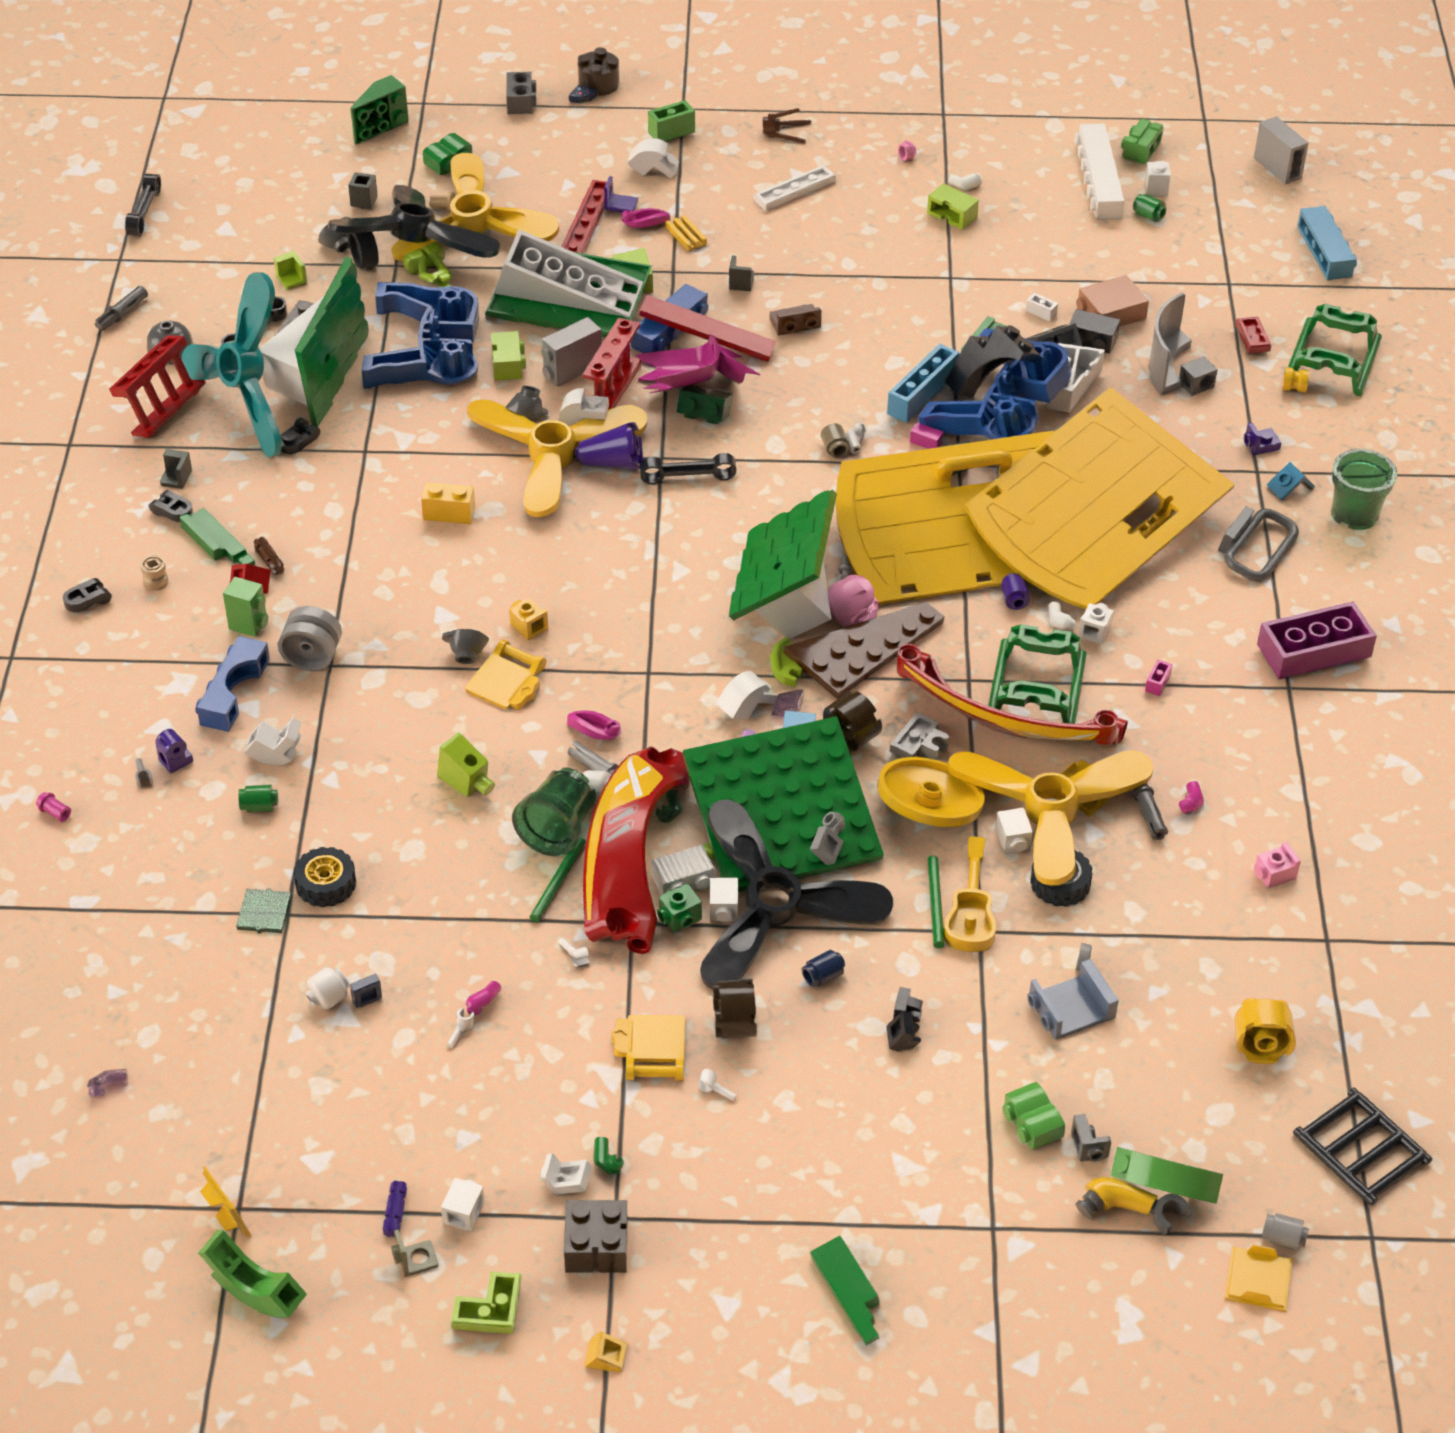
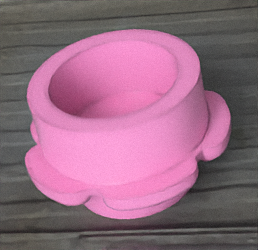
(907, 150)

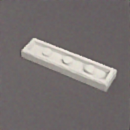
(794, 188)

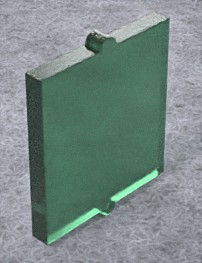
(264, 910)

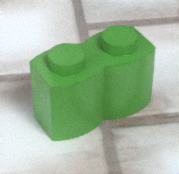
(1034, 1115)

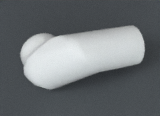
(965, 183)
(854, 436)
(1059, 619)

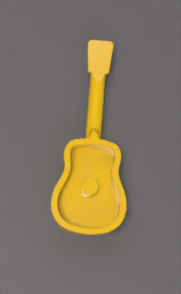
(970, 921)

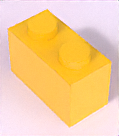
(448, 503)

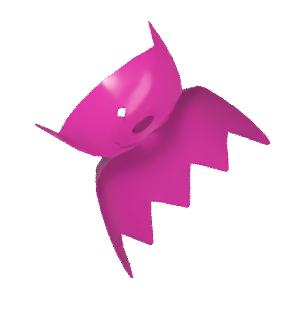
(692, 366)

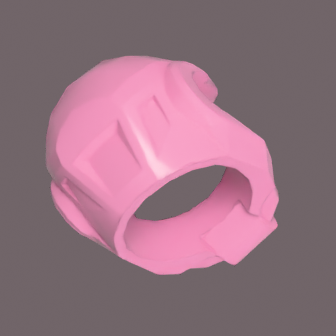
(852, 600)

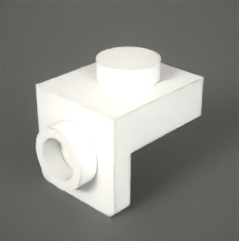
(565, 1176)

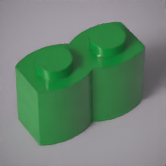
(439, 154)

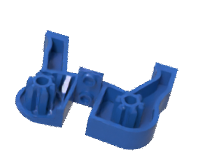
(444, 335)
(1010, 401)

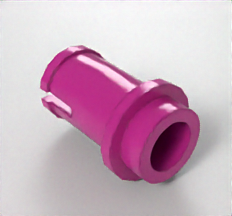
(48, 803)

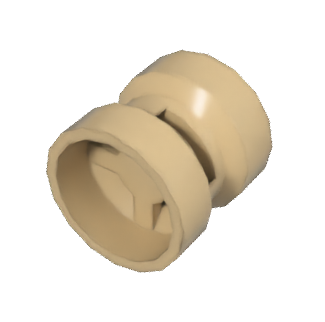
(154, 572)

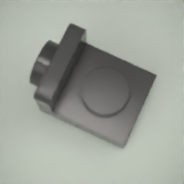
(1085, 1140)

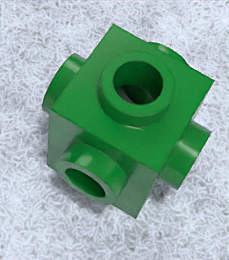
(679, 908)

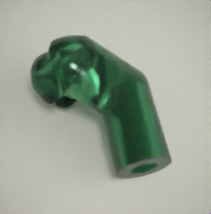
(673, 808)

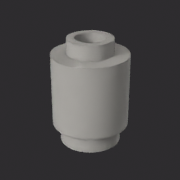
(1285, 1231)

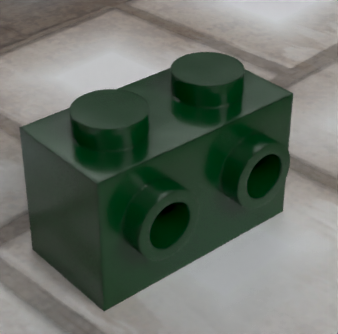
(704, 403)

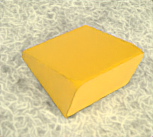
(605, 1353)

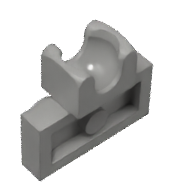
(920, 737)

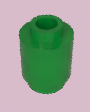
(1149, 207)
(258, 798)

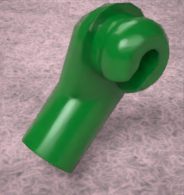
(603, 1159)

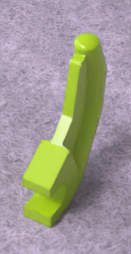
(783, 667)

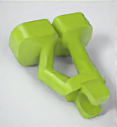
(431, 255)

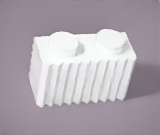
(684, 867)

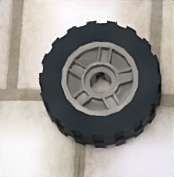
(1068, 892)

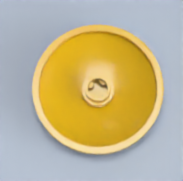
(929, 792)

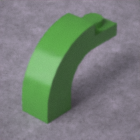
(1167, 1175)
(261, 1289)

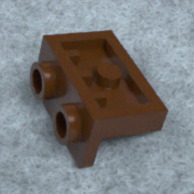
(796, 319)

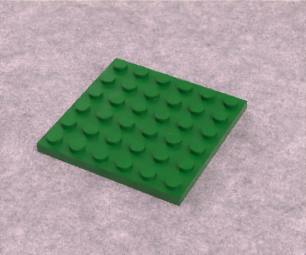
(787, 787)

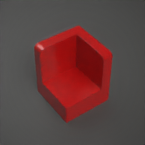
(252, 573)

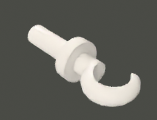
(844, 569)

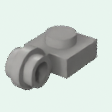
(826, 842)

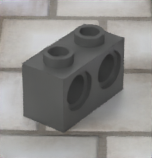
(520, 92)
(1062, 334)

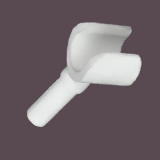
(578, 956)
(463, 1024)
(708, 1083)

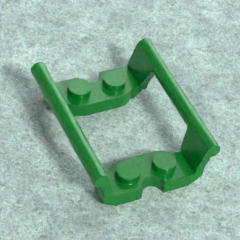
(1339, 362)
(1044, 695)

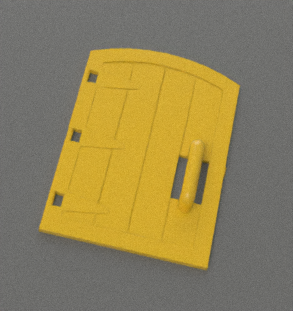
(1066, 511)
(912, 528)

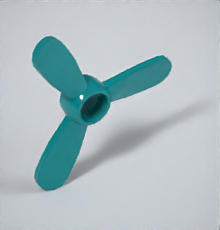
(241, 361)

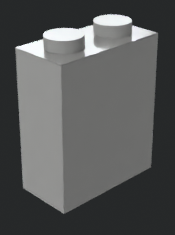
(1281, 150)
(570, 351)

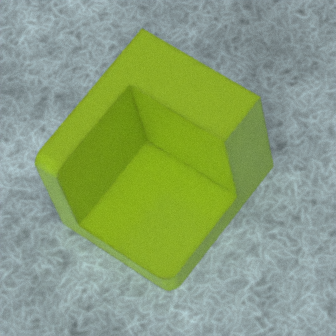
(290, 270)

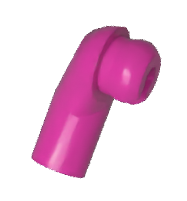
(1193, 800)
(482, 998)

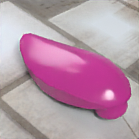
(644, 217)
(594, 724)

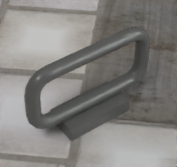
(1241, 531)

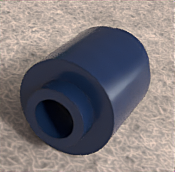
(823, 968)

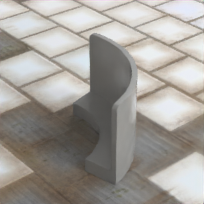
(1167, 345)

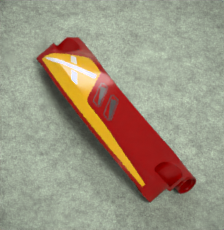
(923, 670)
(615, 872)

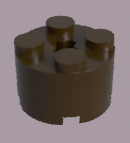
(599, 71)
(855, 719)
(734, 1009)

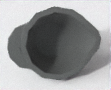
(334, 239)
(527, 403)
(465, 644)

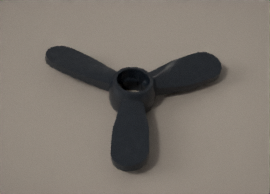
(417, 223)
(831, 900)

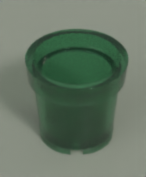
(1360, 487)
(554, 812)

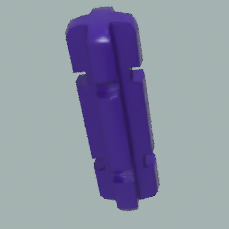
(394, 1207)

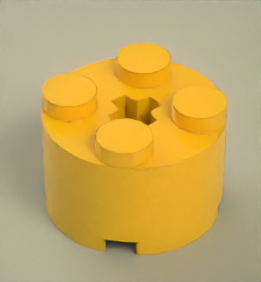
(1264, 1030)

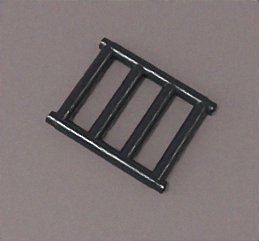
(1349, 1174)

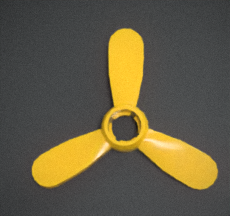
(475, 210)
(549, 444)
(1053, 838)

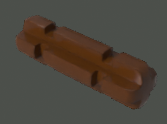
(269, 555)

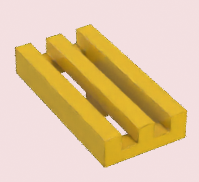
(689, 231)

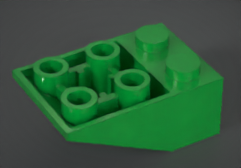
(379, 109)

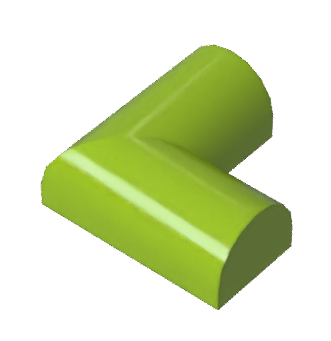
(493, 1313)

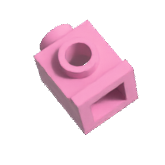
(1277, 865)

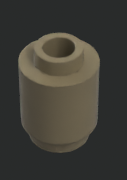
(835, 440)

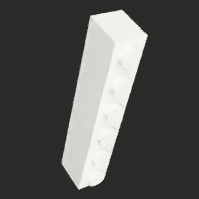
(1100, 171)

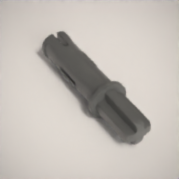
(115, 312)
(1150, 811)

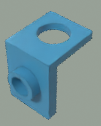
(1287, 481)

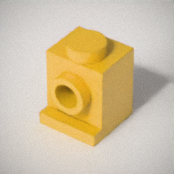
(526, 612)

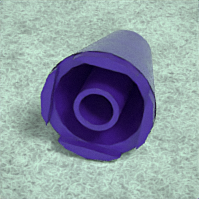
(612, 448)

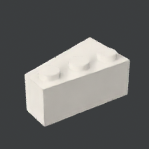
(1085, 367)

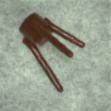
(772, 124)

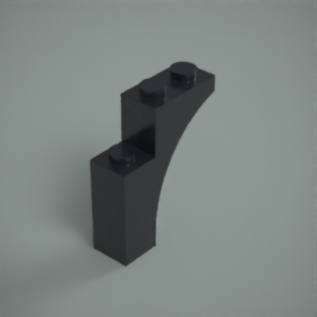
(984, 355)

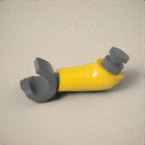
(1112, 1192)

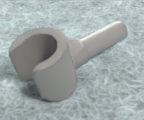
(142, 773)

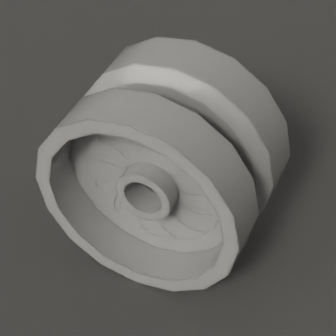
(309, 638)

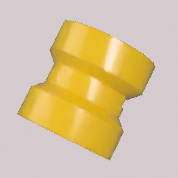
(1295, 380)

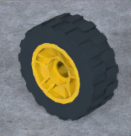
(324, 876)

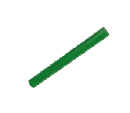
(556, 881)
(935, 900)

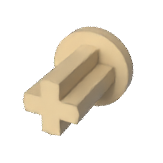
(441, 201)

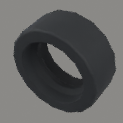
(363, 249)

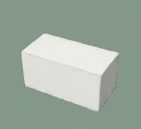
(1041, 307)

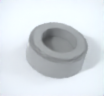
(1084, 954)

